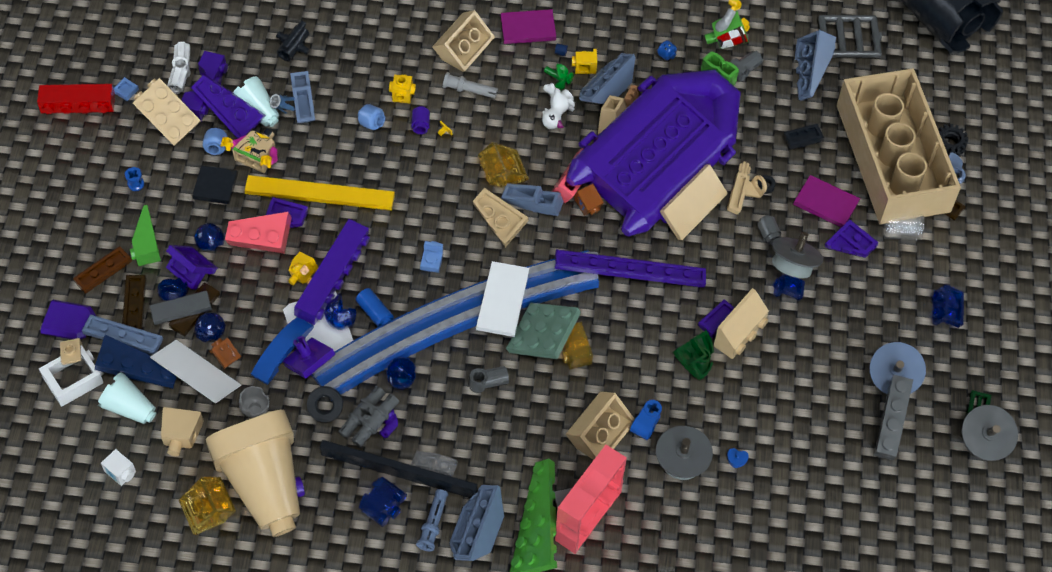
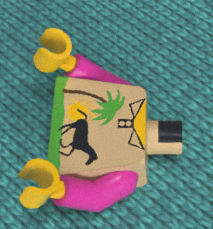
(253, 149)

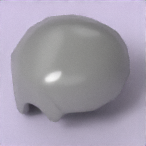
(253, 402)

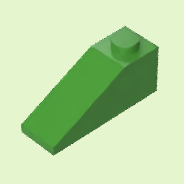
(144, 240)

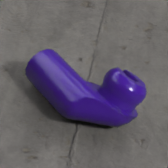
(390, 425)

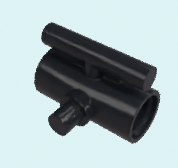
(293, 42)

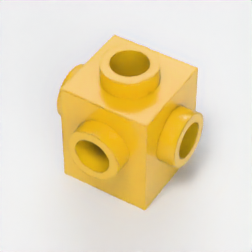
(402, 88)

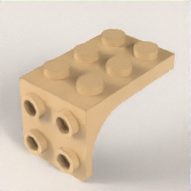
(166, 111)

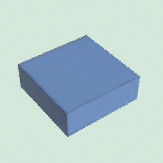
(125, 89)

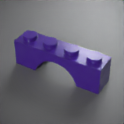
(213, 66)

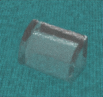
(905, 228)

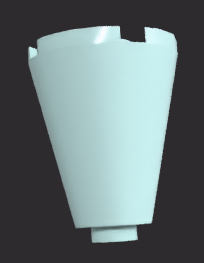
(257, 96)
(127, 400)

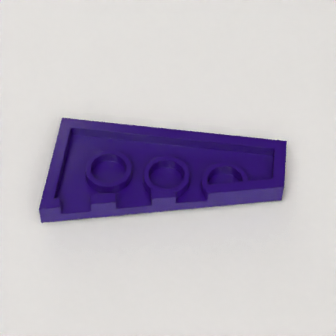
(229, 108)

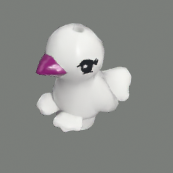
(560, 103)

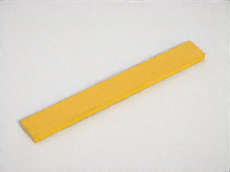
(319, 192)

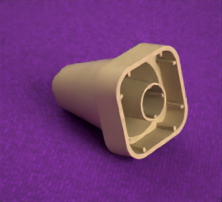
(260, 468)

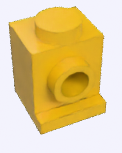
(585, 62)

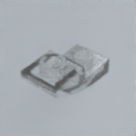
(435, 462)

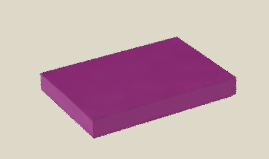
(528, 26)
(826, 201)

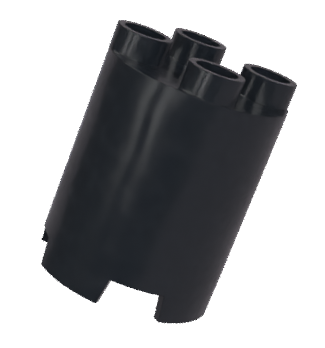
(955, 20)

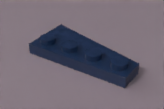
(119, 357)

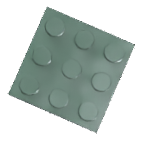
(543, 330)

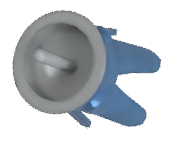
(278, 101)

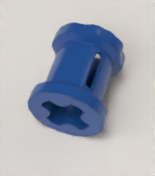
(133, 176)

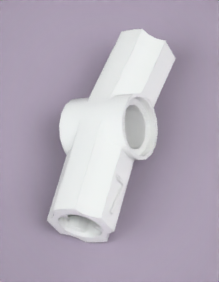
(181, 67)

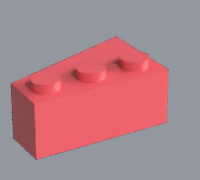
(260, 232)

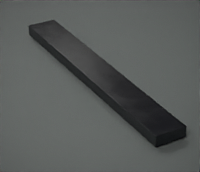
(398, 469)

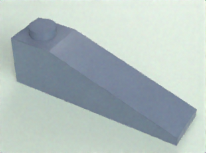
(813, 57)

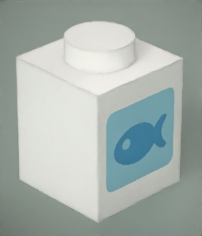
(118, 467)

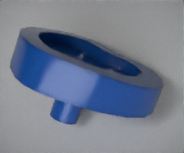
(737, 458)

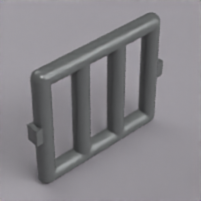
(856, 19)

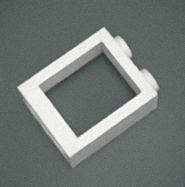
(77, 389)

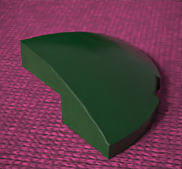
(696, 355)

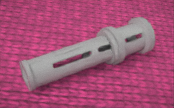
(461, 84)

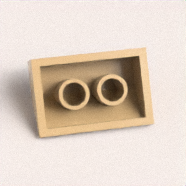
(464, 41)
(741, 325)
(600, 425)

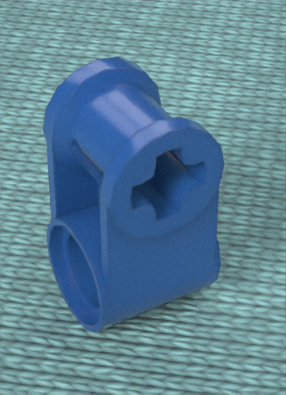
(646, 421)

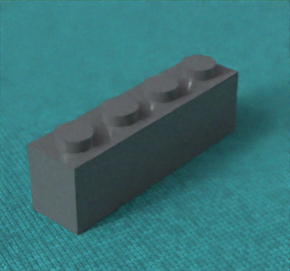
(893, 417)

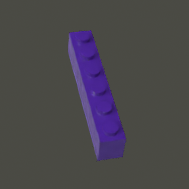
(331, 272)

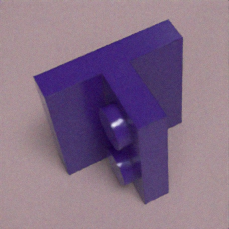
(189, 265)

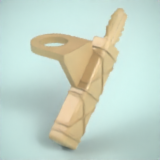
(743, 187)

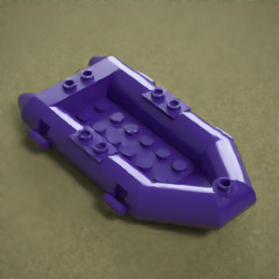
(659, 144)

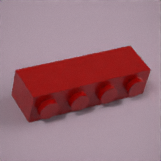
(76, 98)

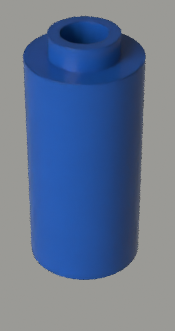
(374, 307)

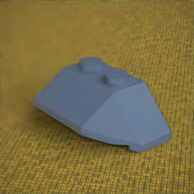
(610, 80)
(478, 524)

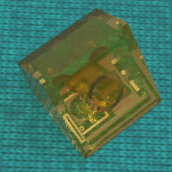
(502, 165)
(206, 504)

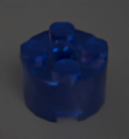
(382, 501)

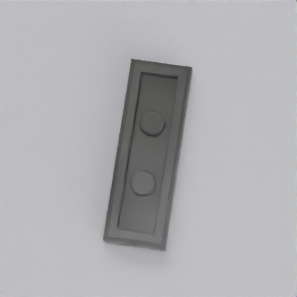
(180, 307)

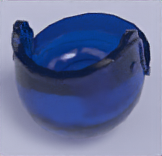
(337, 316)

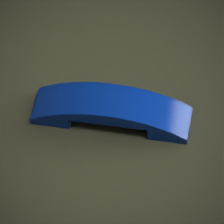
(279, 349)

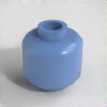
(371, 117)
(212, 141)

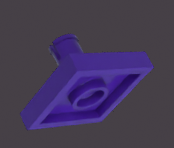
(308, 356)

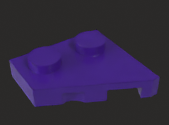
(297, 211)
(852, 240)

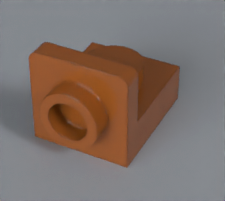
(224, 352)

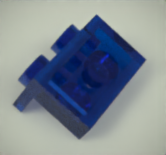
(948, 306)

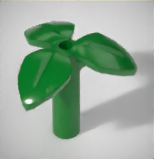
(560, 74)

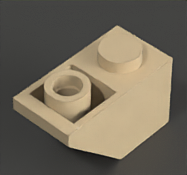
(610, 111)

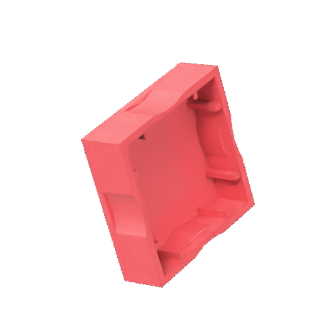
(590, 499)

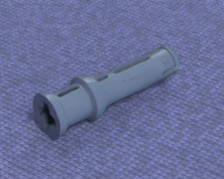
(428, 528)

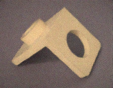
(70, 351)

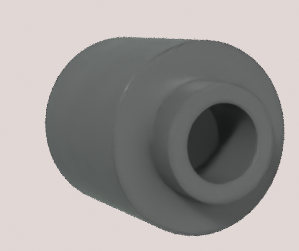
(769, 228)

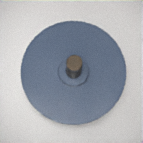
(899, 360)

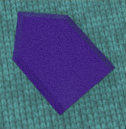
(66, 319)

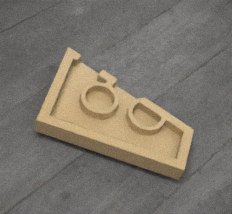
(500, 216)

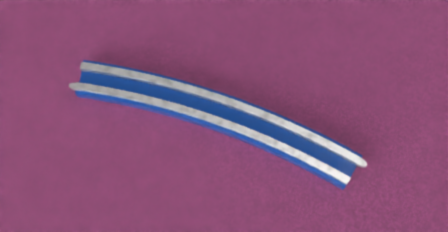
(437, 322)

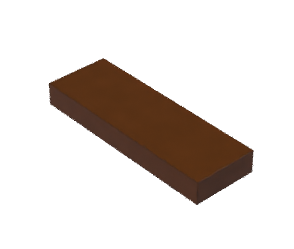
(102, 269)

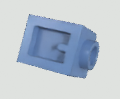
(432, 256)

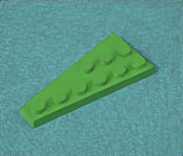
(538, 526)

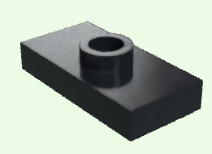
(803, 136)

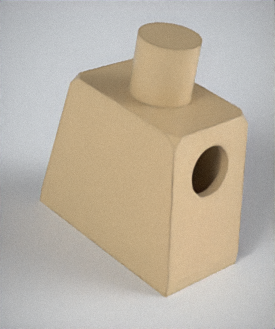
(180, 429)

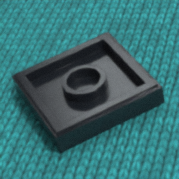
(215, 184)

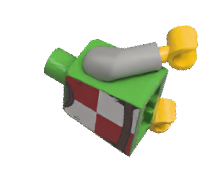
(730, 29)

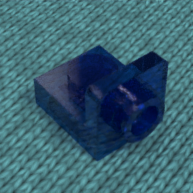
(790, 286)

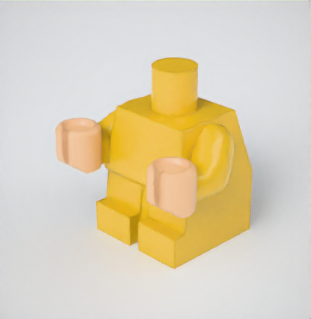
(302, 269)

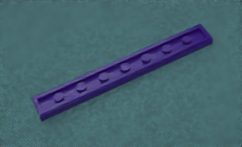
(630, 268)

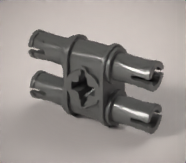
(368, 416)

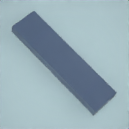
(134, 337)

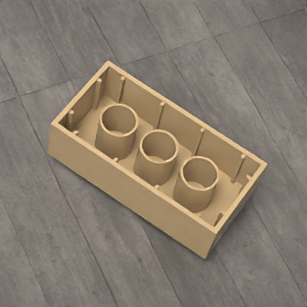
(897, 145)

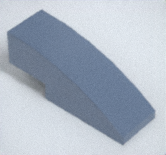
(303, 97)
(533, 198)

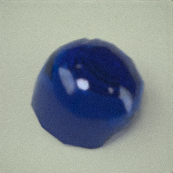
(209, 237)
(172, 289)
(209, 327)
(401, 373)

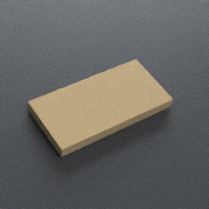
(693, 202)

